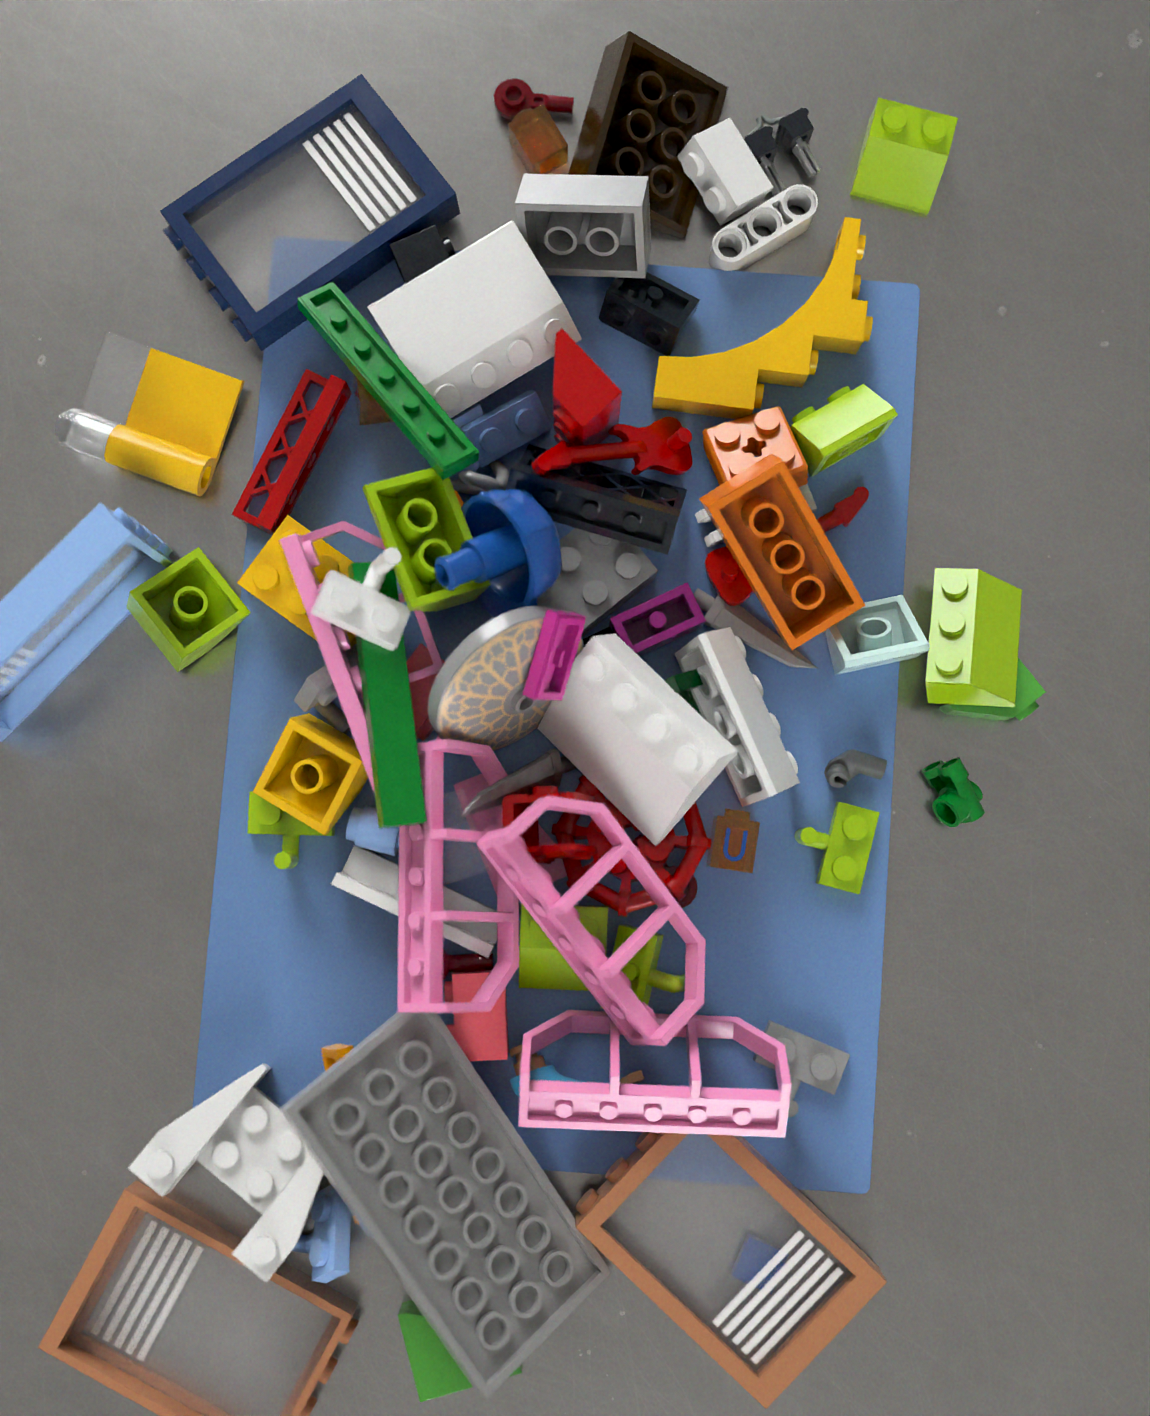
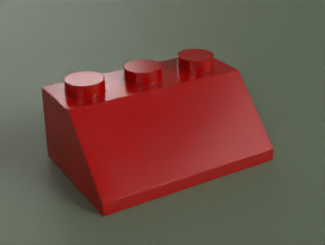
(583, 396)

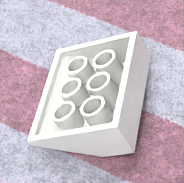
(475, 320)
(634, 736)

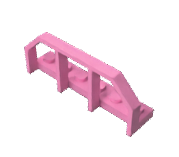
(334, 640)
(422, 894)
(584, 951)
(655, 1107)

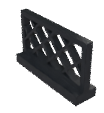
(600, 504)

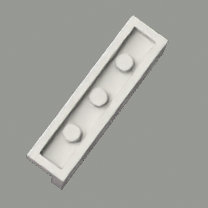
(377, 882)

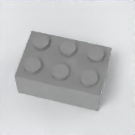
(586, 223)
(597, 576)

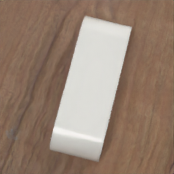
(770, 214)

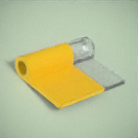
(152, 414)

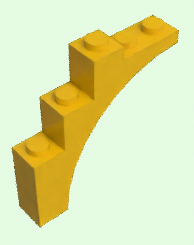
(727, 381)

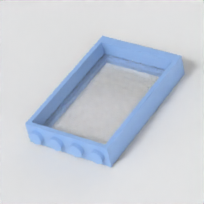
(70, 606)

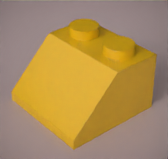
(313, 773)

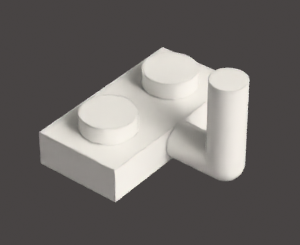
(361, 606)

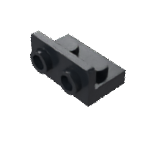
(648, 311)

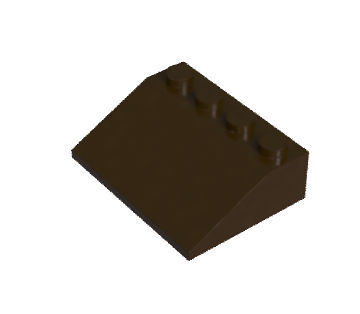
(642, 119)

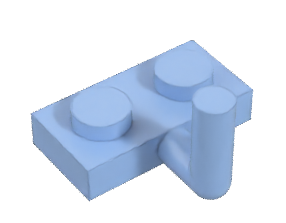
(330, 1241)

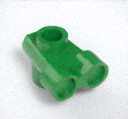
(958, 795)

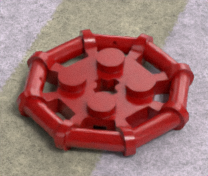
(625, 902)

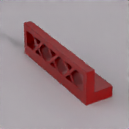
(301, 456)

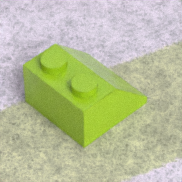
(903, 155)
(841, 427)
(187, 608)
(540, 961)

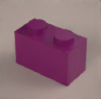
(659, 620)

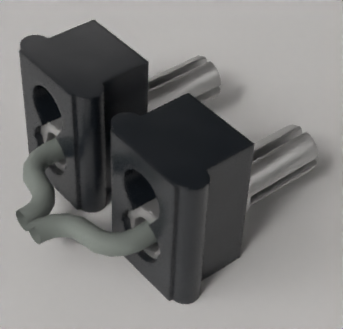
(792, 135)

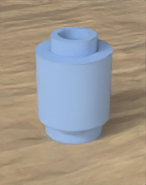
(365, 832)

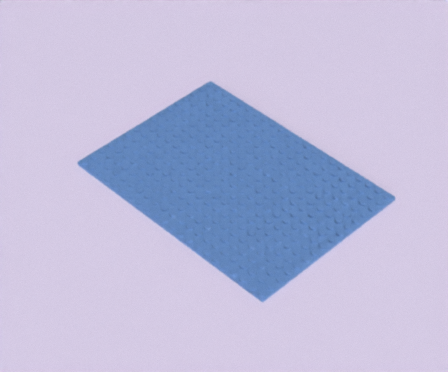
(319, 967)

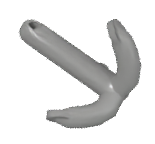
(474, 483)

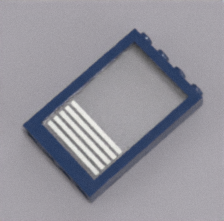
(308, 210)

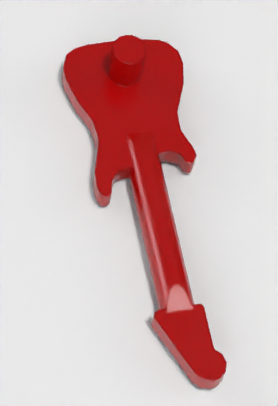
(657, 447)
(727, 576)

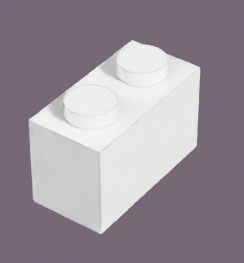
(724, 171)

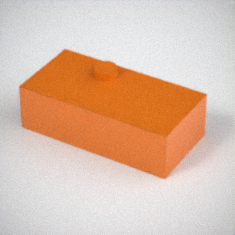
(782, 551)

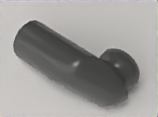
(852, 763)

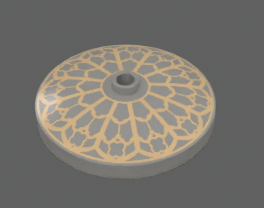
(484, 680)

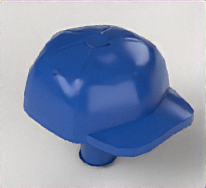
(509, 546)

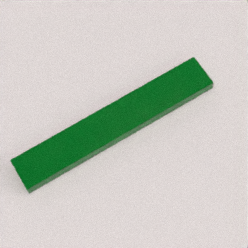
(388, 380)
(390, 722)

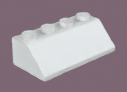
(735, 708)

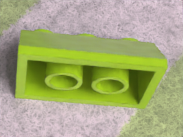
(424, 522)
(973, 639)

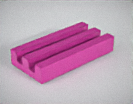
(554, 655)

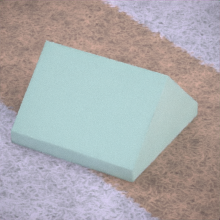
(876, 636)

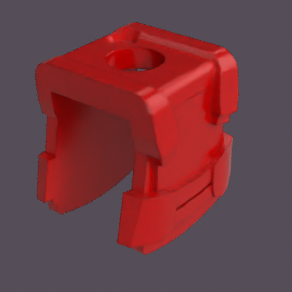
(515, 805)

